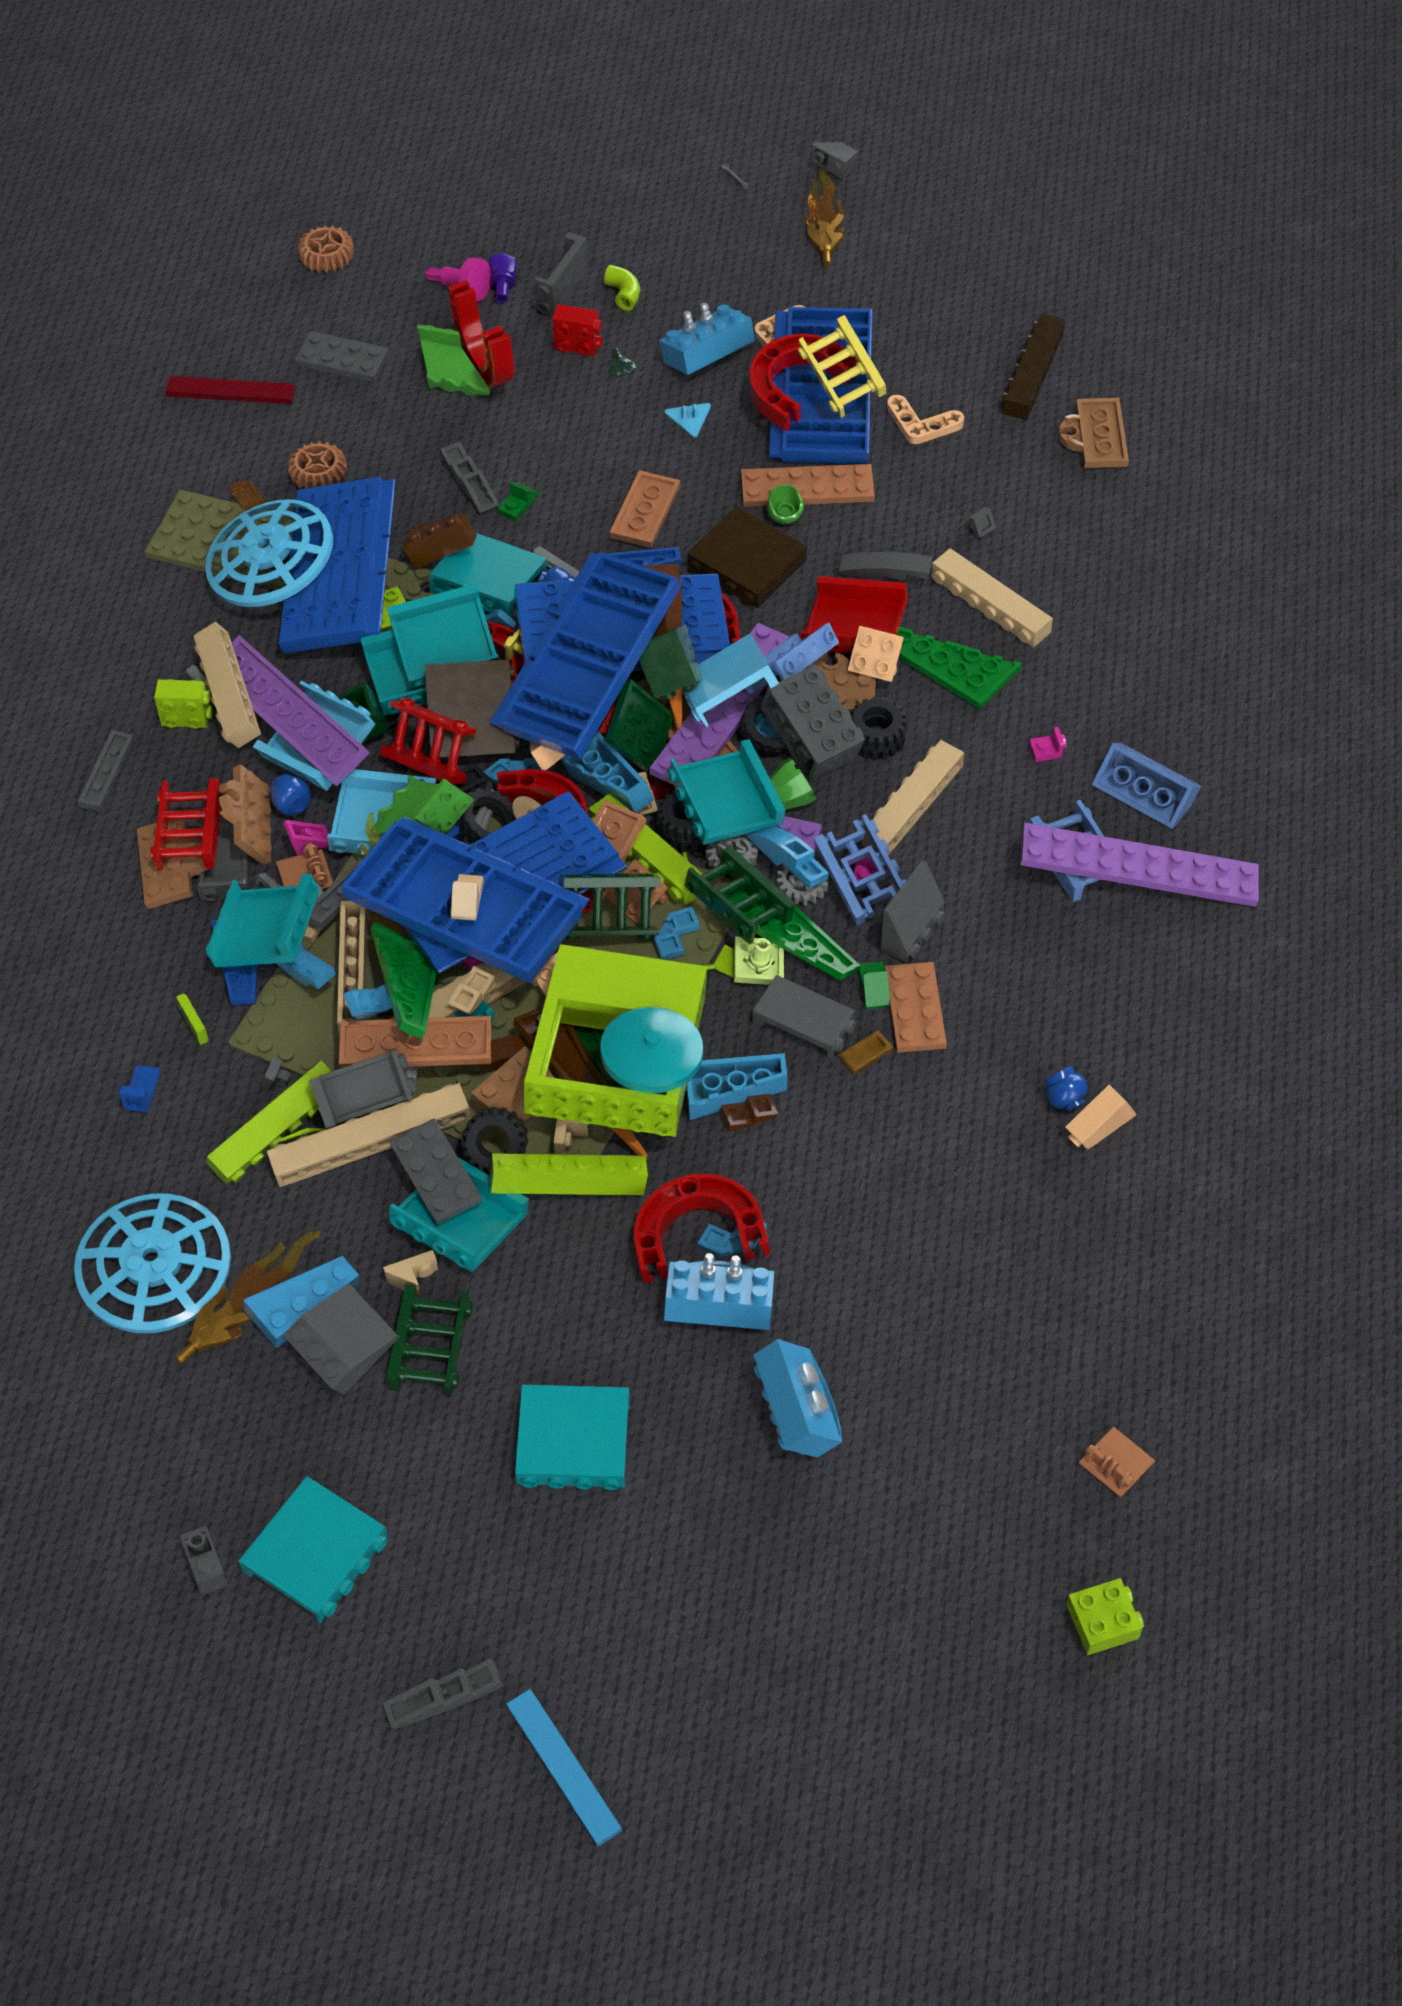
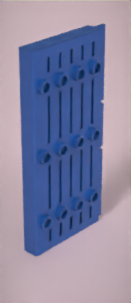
(821, 433)
(350, 589)
(701, 613)
(586, 654)
(545, 843)
(412, 881)

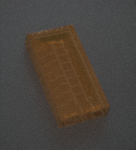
(246, 494)

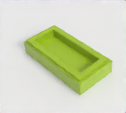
(192, 1019)

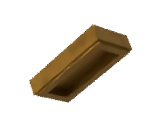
(865, 1052)

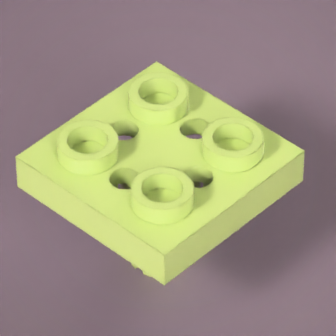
(759, 955)

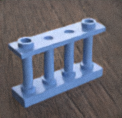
(795, 655)
(1072, 883)

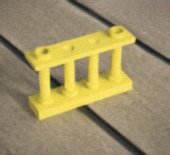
(854, 348)

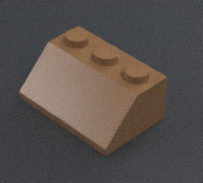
(506, 1087)

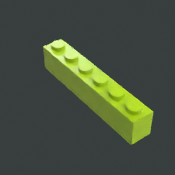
(657, 857)
(266, 1129)
(568, 1174)

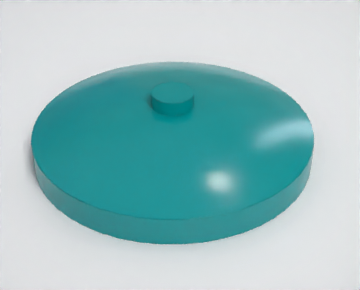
(651, 1049)

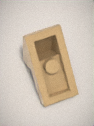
(466, 897)
(563, 1134)
(409, 1269)

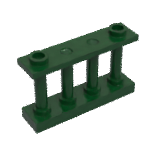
(753, 881)
(621, 882)
(408, 1326)

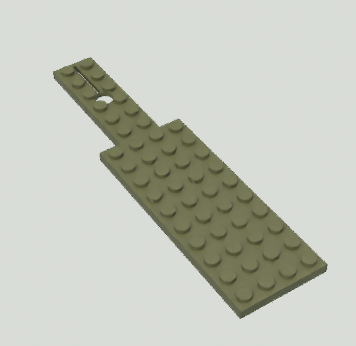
(197, 520)

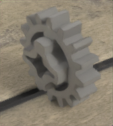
(739, 843)
(797, 890)

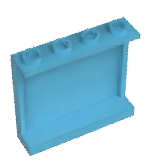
(727, 675)
(283, 754)
(358, 797)

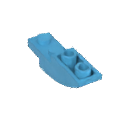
(788, 849)
(308, 969)
(369, 1003)

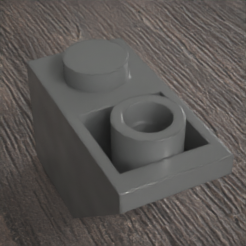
(834, 157)
(203, 1560)

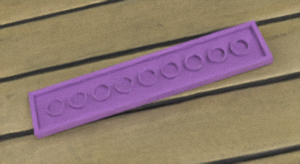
(297, 716)
(698, 742)
(1140, 864)

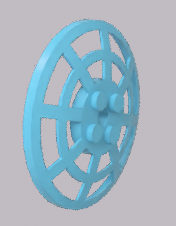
(263, 558)
(154, 1272)

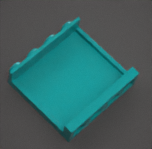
(492, 567)
(441, 631)
(388, 671)
(727, 794)
(262, 924)
(469, 1235)
(572, 1436)
(315, 1548)

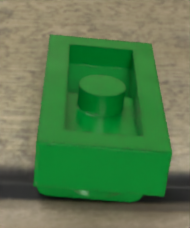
(518, 501)
(874, 985)

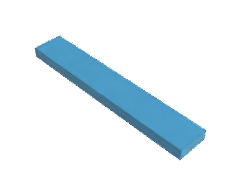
(564, 1768)

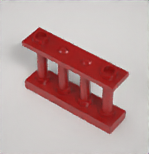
(414, 757)
(208, 833)

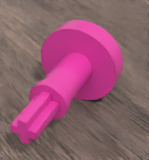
(473, 270)

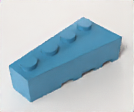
(608, 773)
(732, 1080)
(285, 1303)

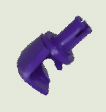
(503, 275)

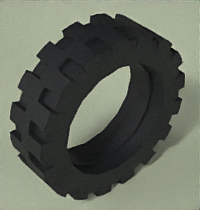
(748, 731)
(488, 799)

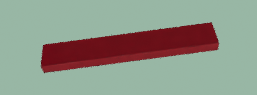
(230, 390)

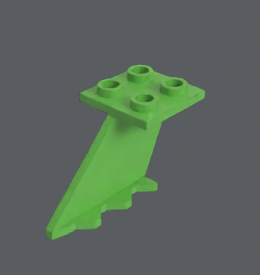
(448, 363)
(426, 803)

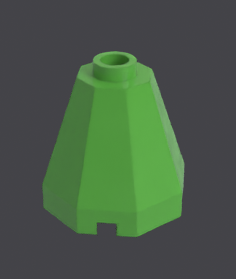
(791, 785)

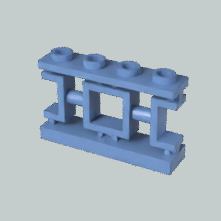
(844, 877)

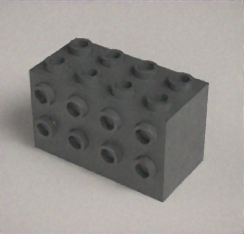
(812, 723)

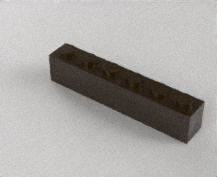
(1033, 366)

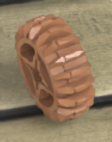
(326, 249)
(317, 461)

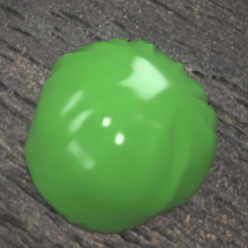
(785, 504)

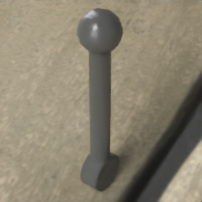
(744, 186)

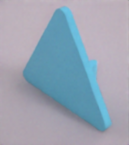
(689, 417)

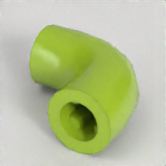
(626, 283)

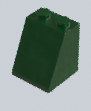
(670, 663)

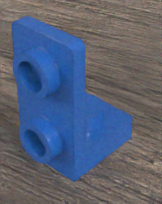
(141, 1090)

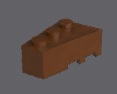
(438, 539)

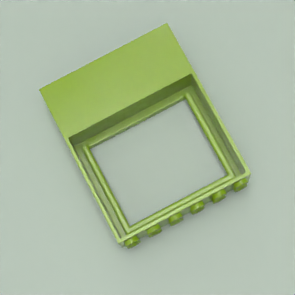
(590, 992)

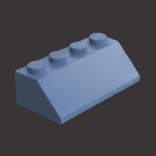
(1145, 785)

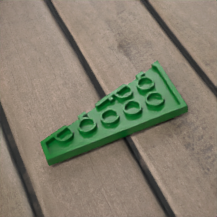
(957, 667)
(801, 938)
(407, 979)

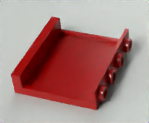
(856, 603)

